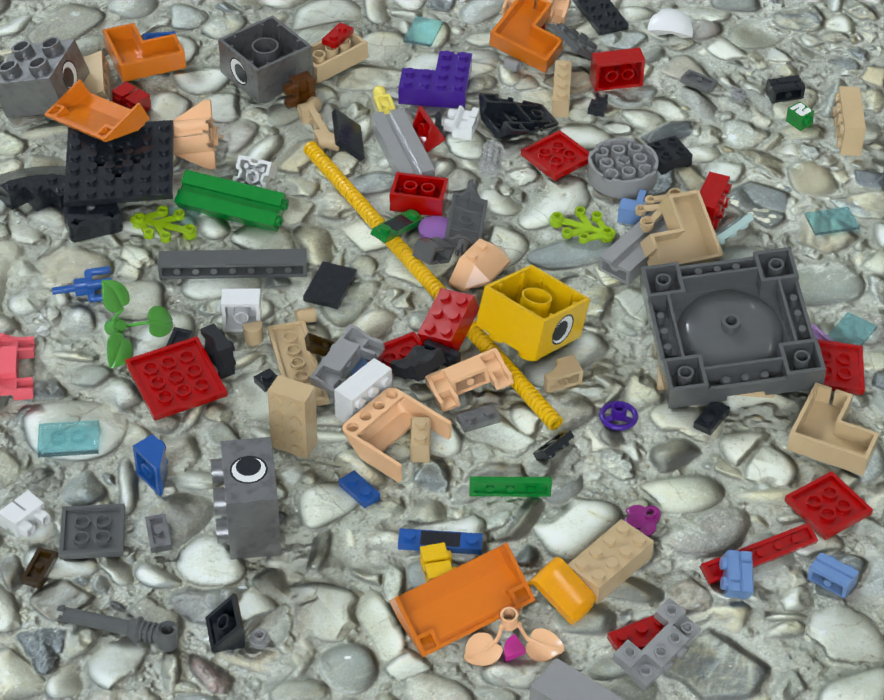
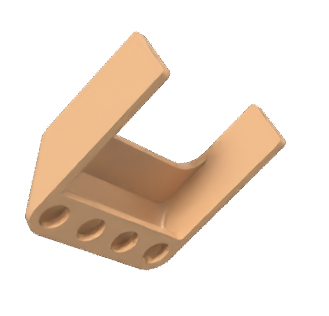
(385, 422)

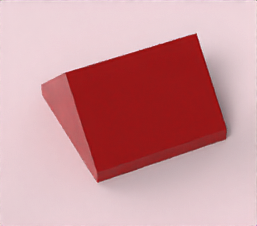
(427, 130)

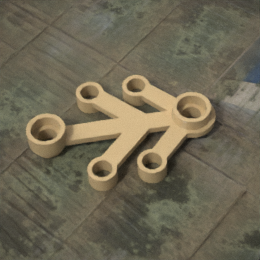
(647, 222)

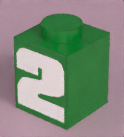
(800, 116)

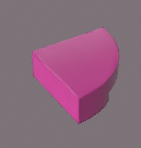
(513, 648)

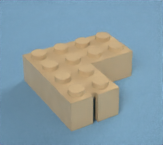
(690, 233)
(825, 435)

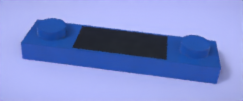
(454, 541)

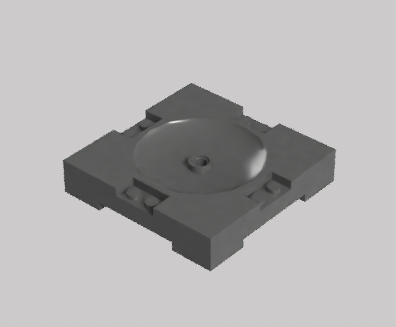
(731, 328)

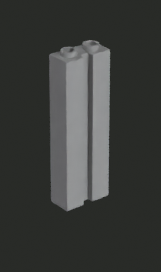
(400, 143)
(626, 256)
(566, 683)

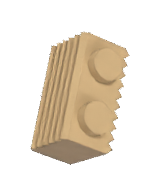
(420, 439)

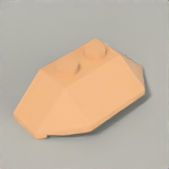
(479, 266)

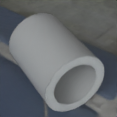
(511, 64)

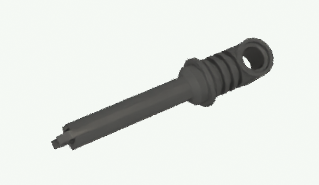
(163, 635)

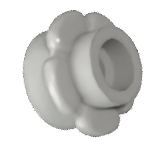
(738, 95)
(259, 643)

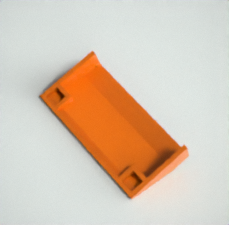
(96, 115)
(462, 600)

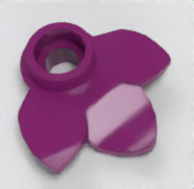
(639, 518)

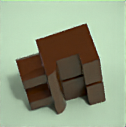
(300, 88)

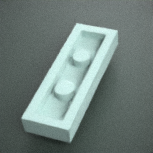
(730, 230)

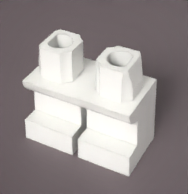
(462, 122)
(24, 515)

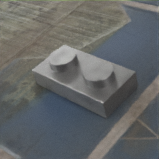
(699, 81)
(478, 418)
(158, 533)

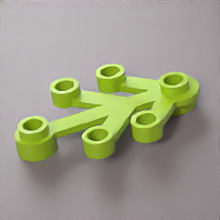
(141, 221)
(604, 233)

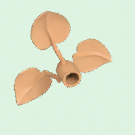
(484, 651)

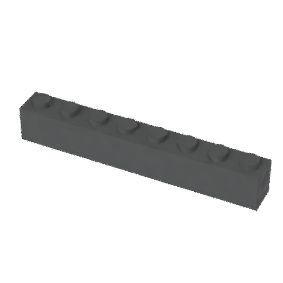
(232, 263)

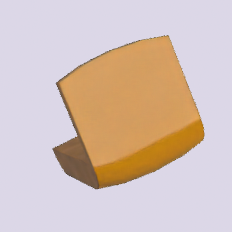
(564, 590)

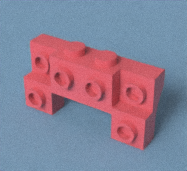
(11, 351)

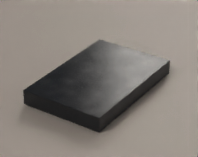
(348, 135)
(330, 285)

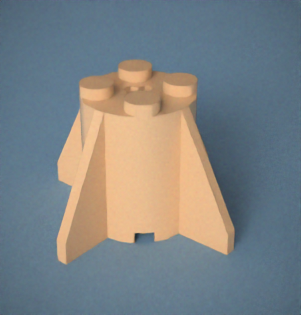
(196, 135)

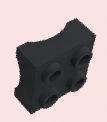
(671, 154)
(219, 350)
(418, 363)

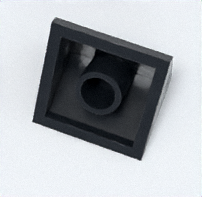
(226, 626)

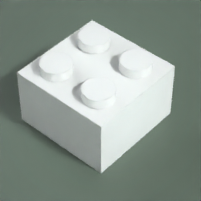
(239, 308)

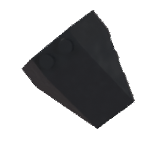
(511, 118)

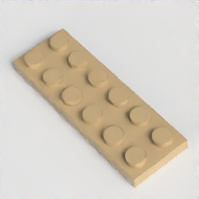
(292, 356)

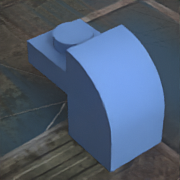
(627, 207)

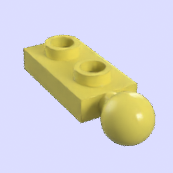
(382, 100)

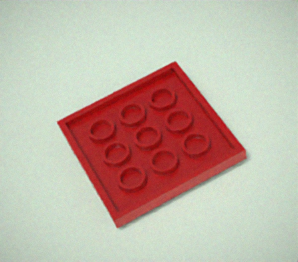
(176, 378)

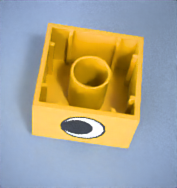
(532, 312)

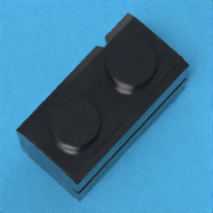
(785, 89)

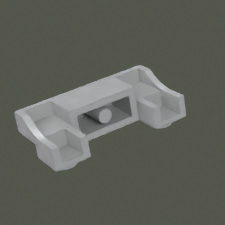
(344, 357)
(660, 653)

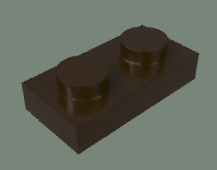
(317, 344)
(39, 568)

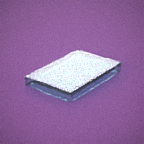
(68, 438)

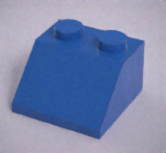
(151, 462)

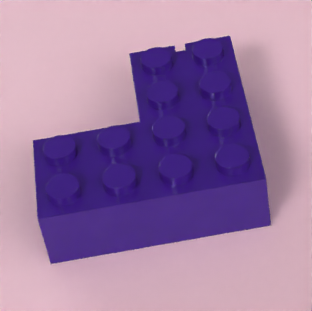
(440, 87)

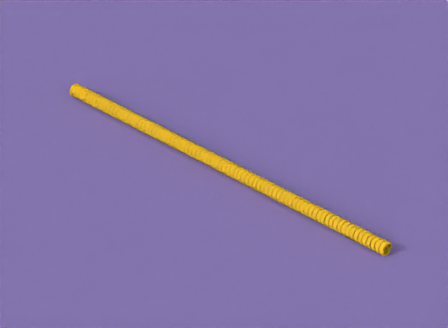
(429, 281)

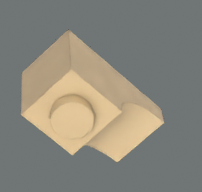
(566, 374)

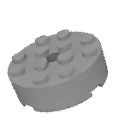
(622, 167)

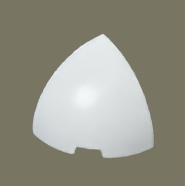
(671, 22)

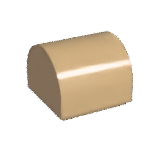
(307, 314)
(253, 333)

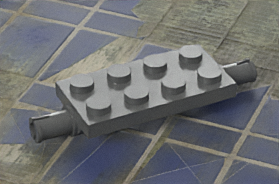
(466, 218)

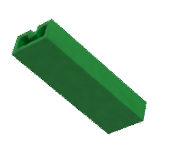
(232, 200)

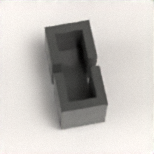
(433, 250)

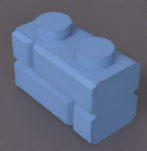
(737, 574)
(833, 575)

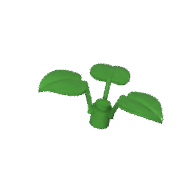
(114, 298)

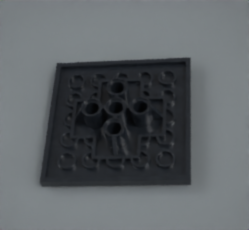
(122, 169)

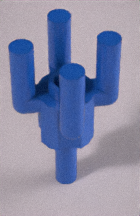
(86, 285)

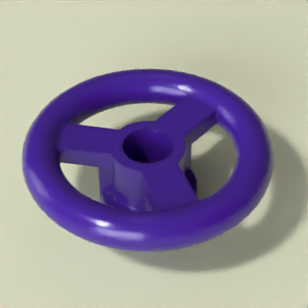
(618, 413)

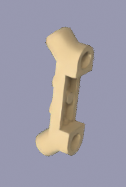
(309, 113)

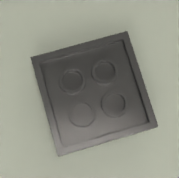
(577, 42)
(92, 531)

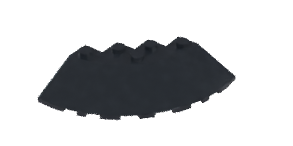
(34, 186)

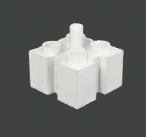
(255, 172)

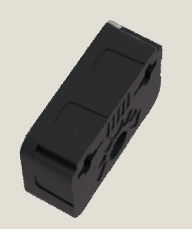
(92, 221)

